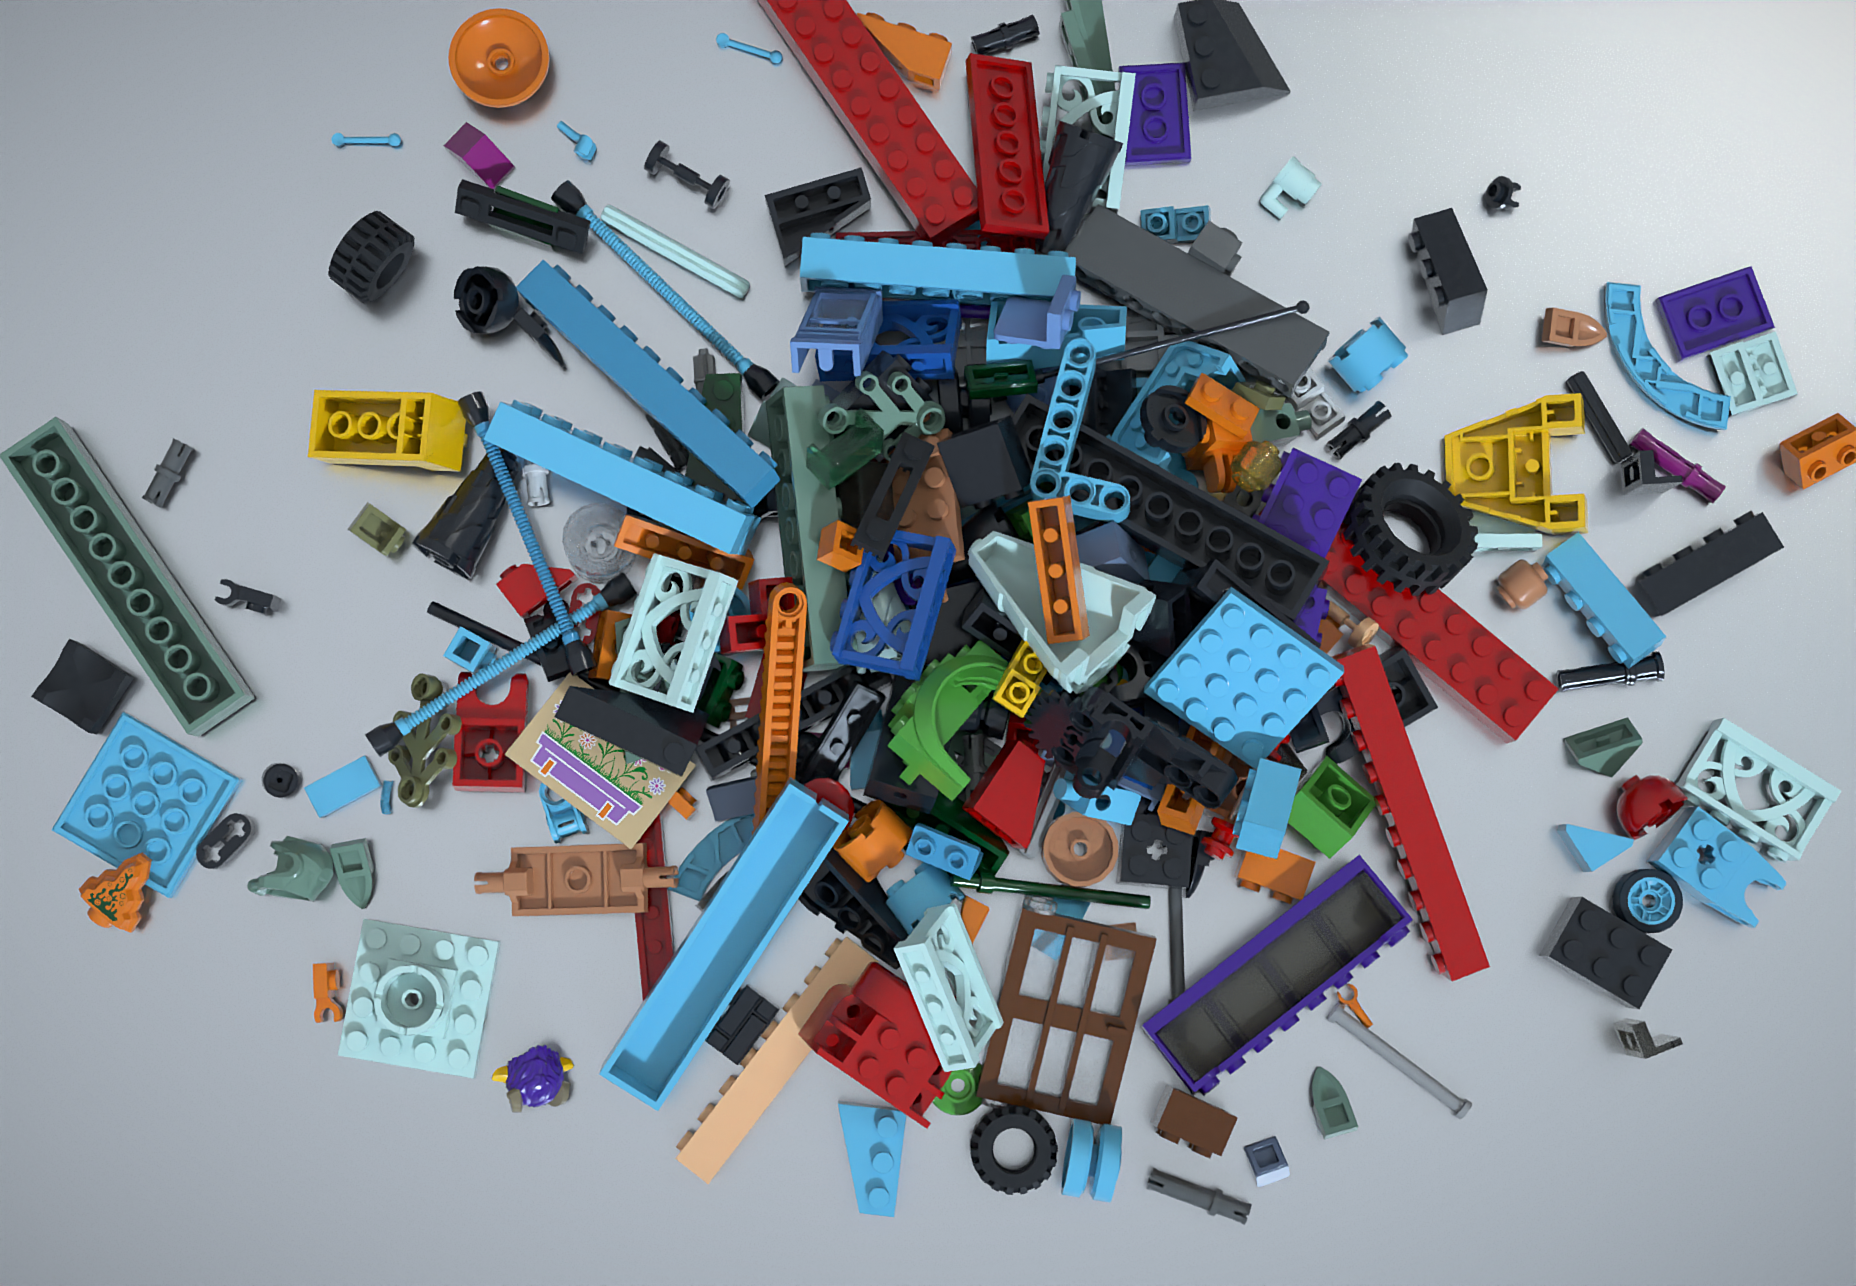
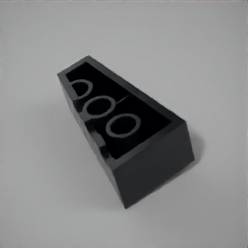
(1711, 563)

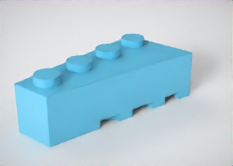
(1097, 323)

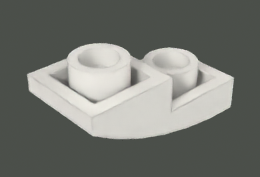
(1311, 397)

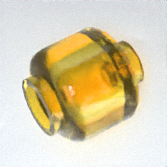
(1256, 466)

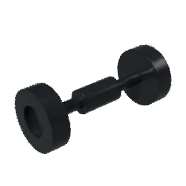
(657, 158)

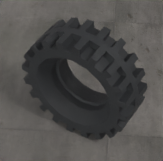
(1428, 506)

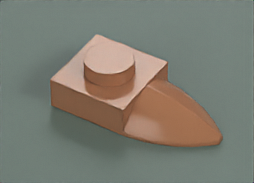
(1571, 328)

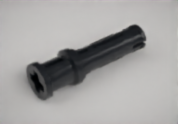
(1597, 675)

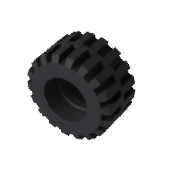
(371, 257)
(1019, 1179)

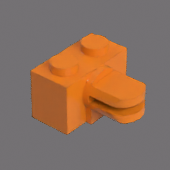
(1215, 455)

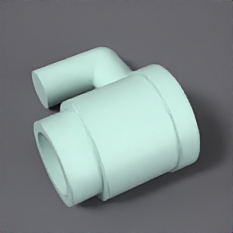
(1295, 181)

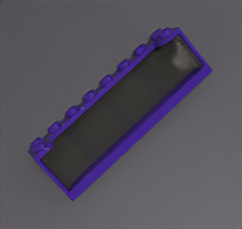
(1278, 976)

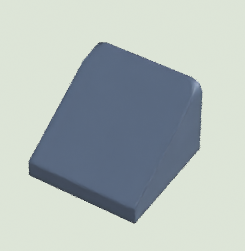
(1267, 1161)

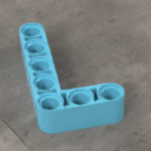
(1065, 441)

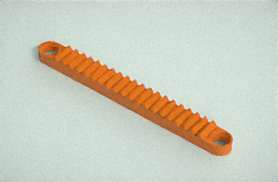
(780, 698)

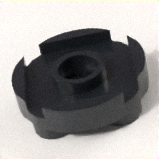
(1158, 427)

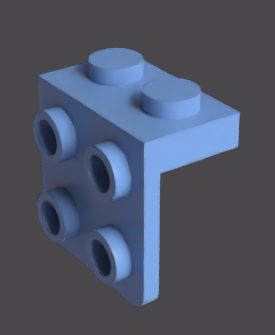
(1039, 321)

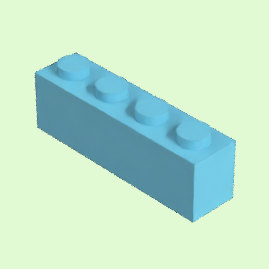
(1603, 601)

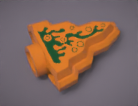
(117, 894)

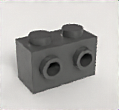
(1217, 248)

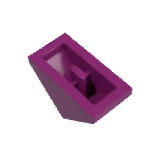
(479, 155)

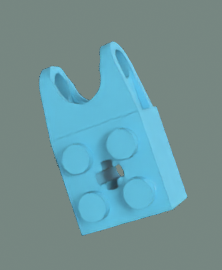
(1725, 869)

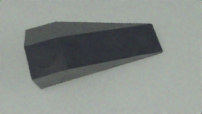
(854, 907)

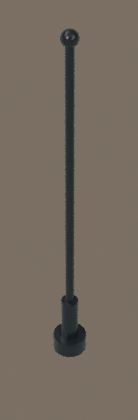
(1302, 307)

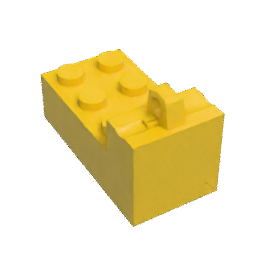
(387, 429)

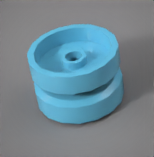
(1097, 1160)

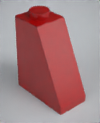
(1009, 793)

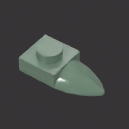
(354, 870)
(1331, 1105)

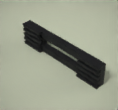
(476, 203)
(874, 532)

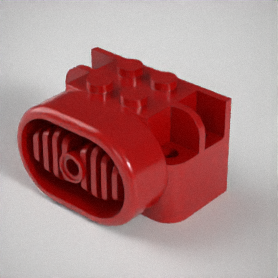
(879, 1040)

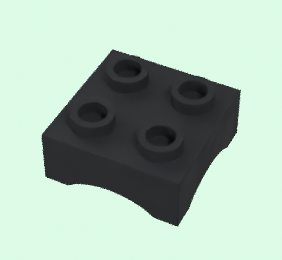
(83, 687)

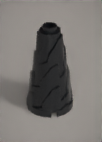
(1076, 171)
(466, 519)

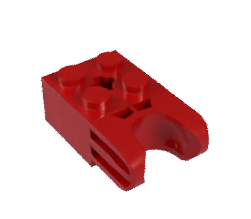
(490, 727)

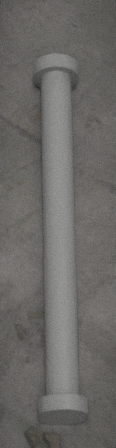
(1460, 1106)

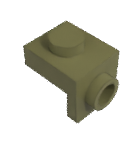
(1260, 394)
(378, 530)

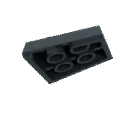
(1224, 55)

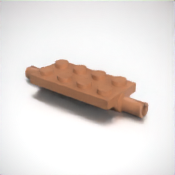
(933, 505)
(577, 879)

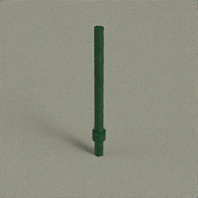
(988, 883)

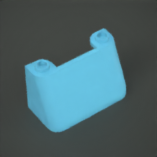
(1179, 368)

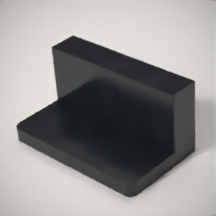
(1640, 476)

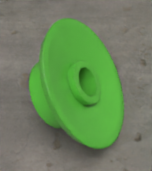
(962, 1101)

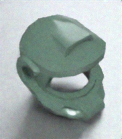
(300, 871)

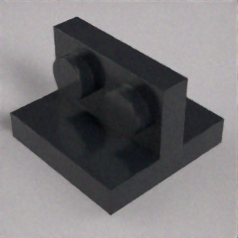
(1108, 399)

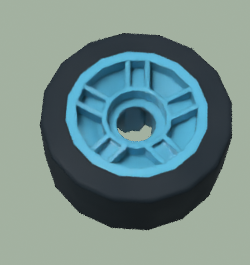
(1665, 904)

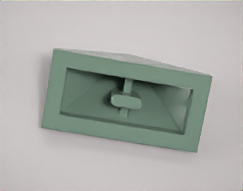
(1605, 747)

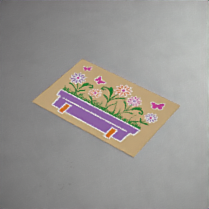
(593, 772)

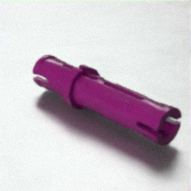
(1677, 465)

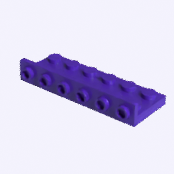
(1308, 501)

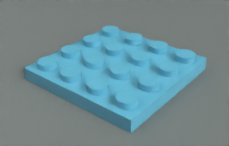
(1243, 678)

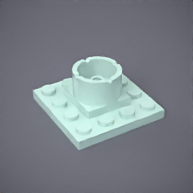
(454, 991)

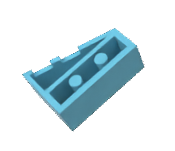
(874, 1152)

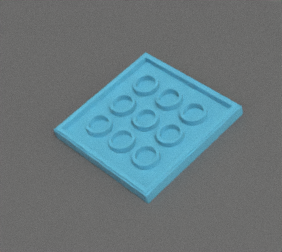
(147, 799)

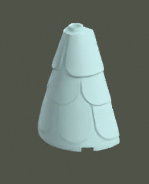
(1112, 607)

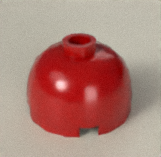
(1647, 803)

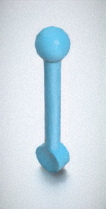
(724, 41)
(339, 140)

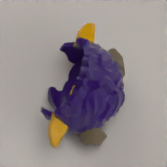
(535, 1078)

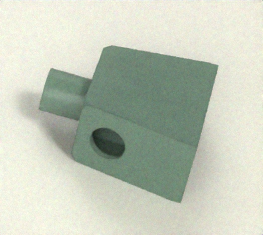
(1280, 425)

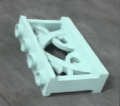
(1116, 102)
(650, 609)
(1802, 782)
(955, 1027)

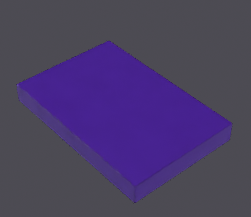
(1158, 115)
(1715, 313)

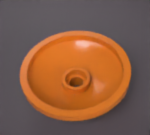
(494, 38)

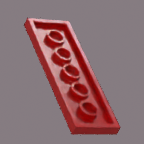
(1006, 146)

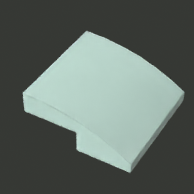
(1754, 373)

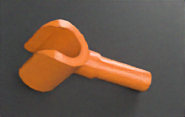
(1355, 1006)

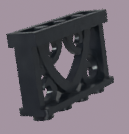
(1212, 581)

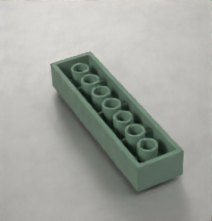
(803, 511)

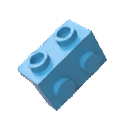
(944, 851)

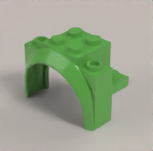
(935, 711)

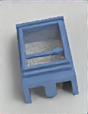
(838, 321)

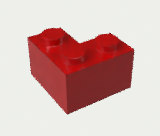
(747, 632)

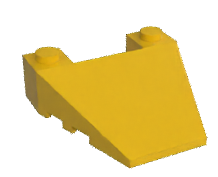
(1507, 465)

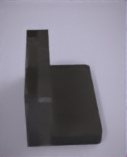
(1638, 1041)

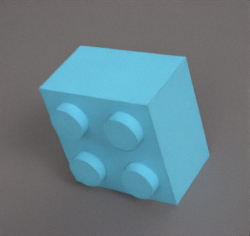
(1266, 807)

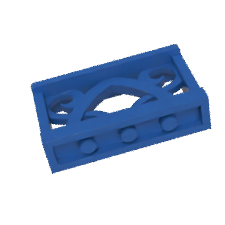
(919, 321)
(916, 642)

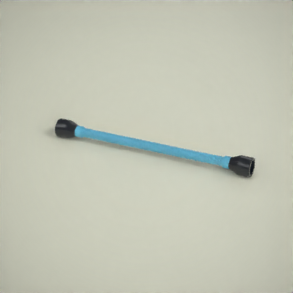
(758, 378)
(387, 736)

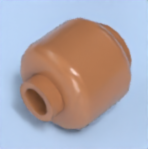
(1522, 584)

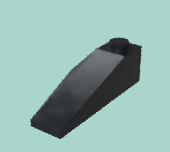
(636, 725)

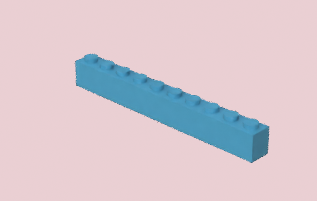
(649, 384)

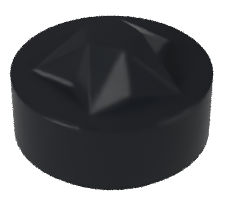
(279, 780)

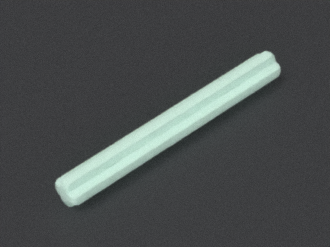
(675, 251)

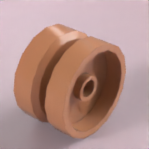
(1059, 853)

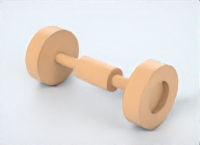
(1362, 633)

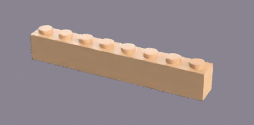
(767, 1068)

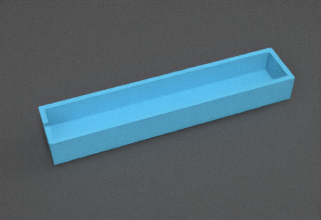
(724, 944)

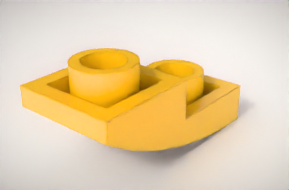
(1020, 680)

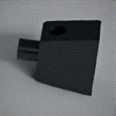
(1169, 618)

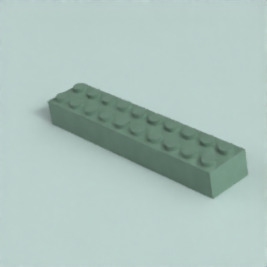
(126, 577)

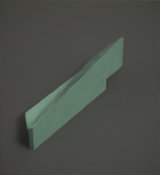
(1088, 46)

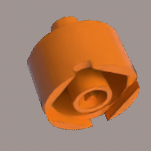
(873, 840)

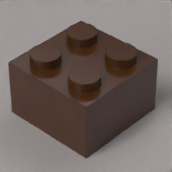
(1193, 1120)

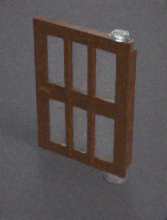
(1066, 1014)

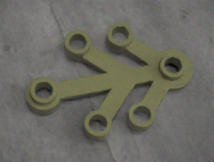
(415, 781)

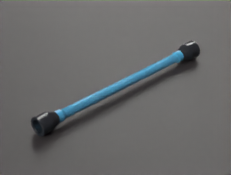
(577, 653)

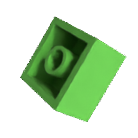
(1329, 807)

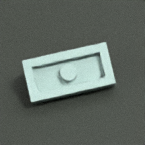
(1503, 536)

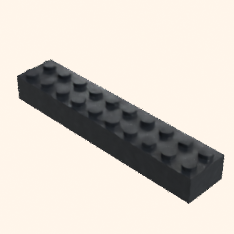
(1180, 518)

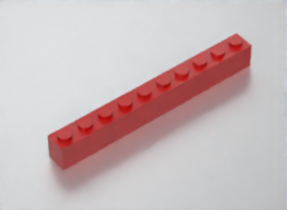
(1409, 814)

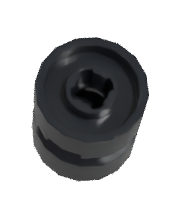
(989, 718)

